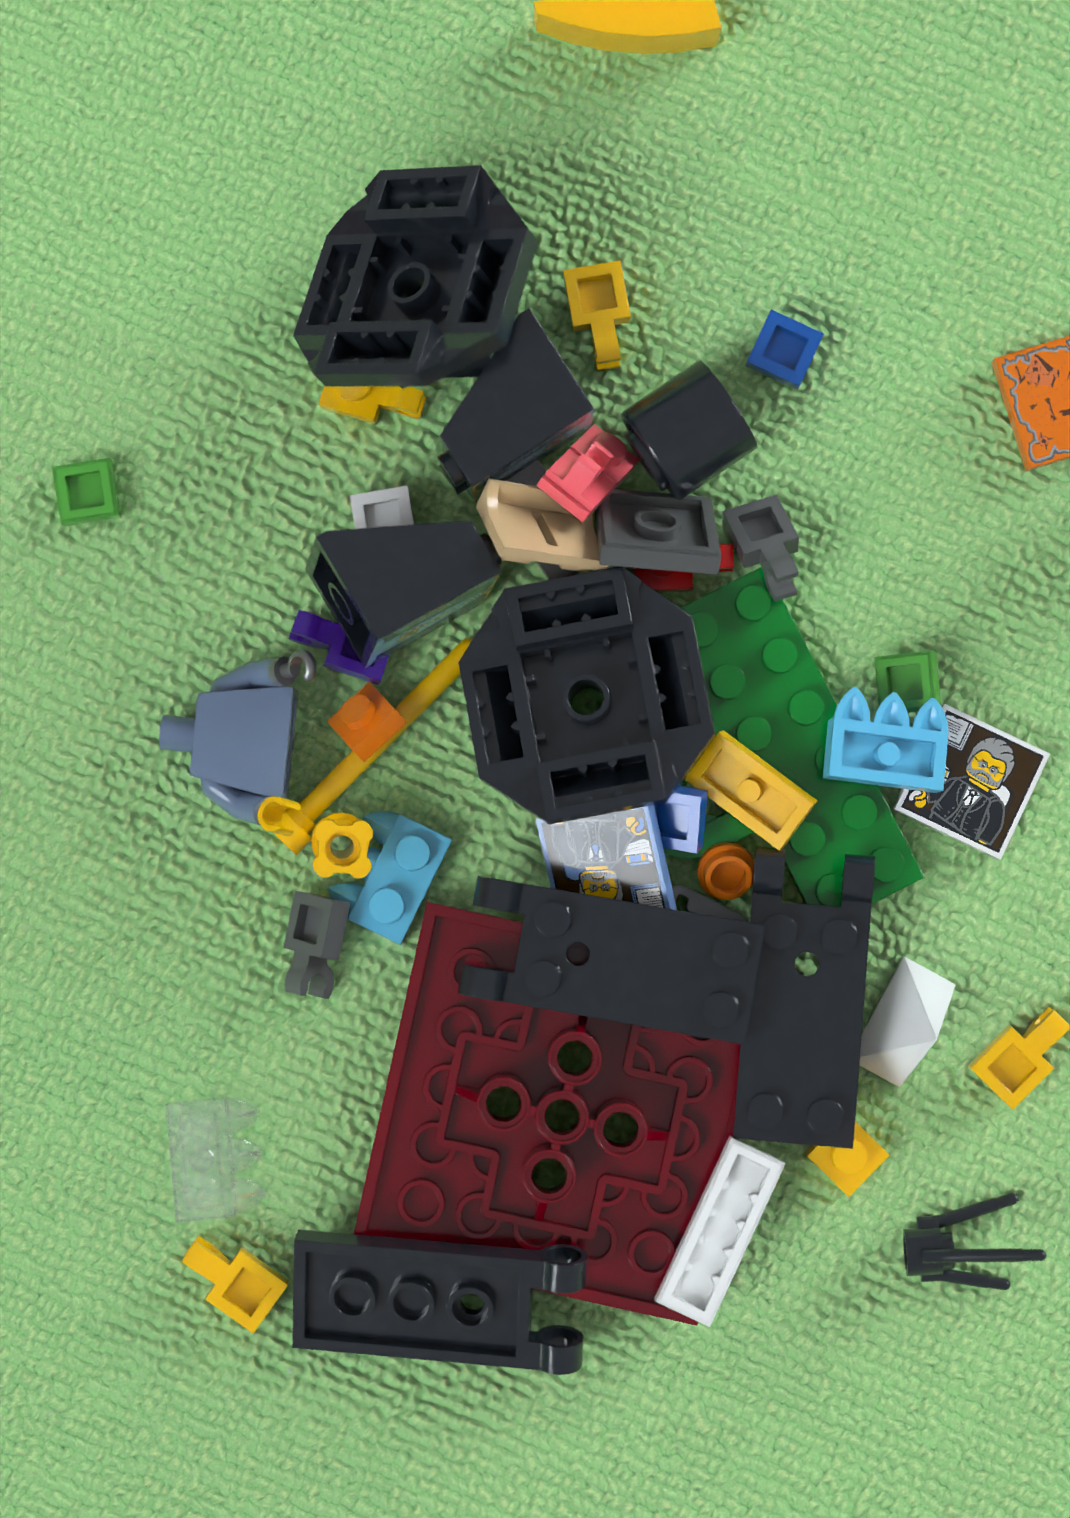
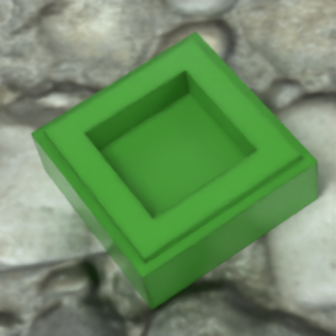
(86, 492)
(910, 676)

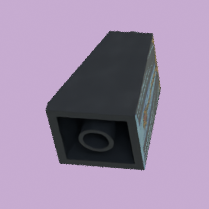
(514, 412)
(401, 580)

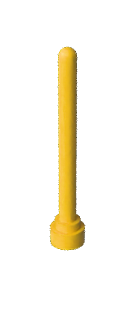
(352, 766)

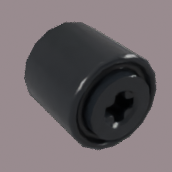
(687, 431)

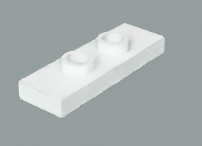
(719, 1231)

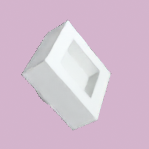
(382, 508)

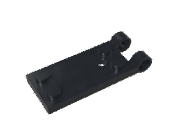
(643, 963)
(805, 1030)
(407, 1300)

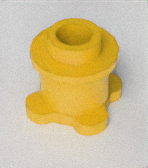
(350, 860)

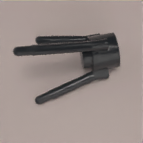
(932, 1252)

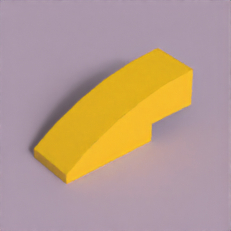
(631, 24)

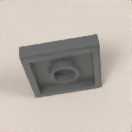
(657, 532)

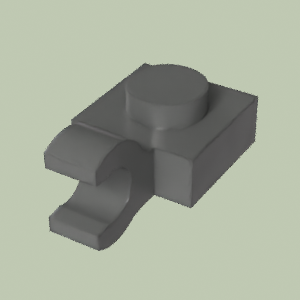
(766, 537)
(314, 935)

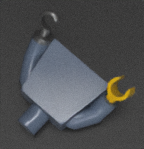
(245, 738)

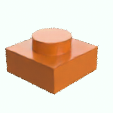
(366, 721)

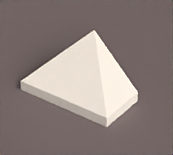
(904, 1021)

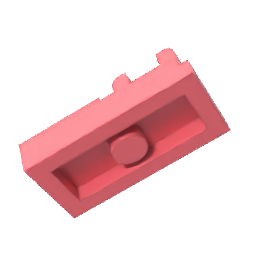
(588, 472)

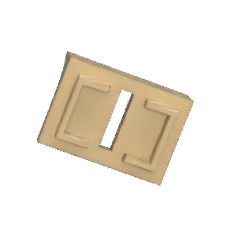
(511, 519)

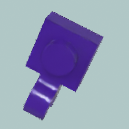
(321, 633)

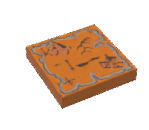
(1038, 400)

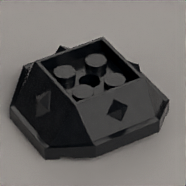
(416, 281)
(572, 636)

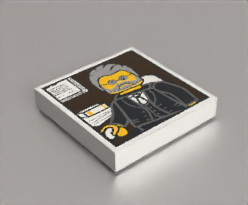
(984, 785)

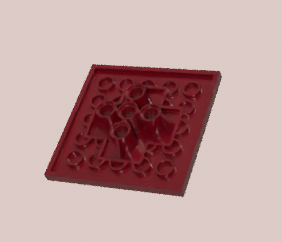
(465, 1176)

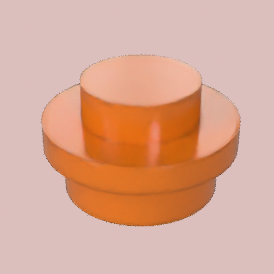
(726, 871)

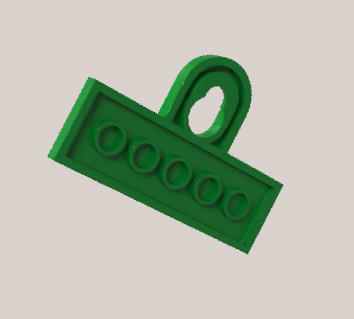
(779, 707)

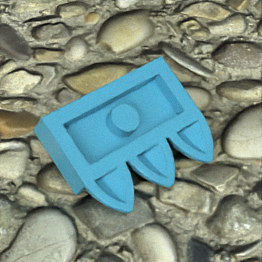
(888, 748)
(397, 876)

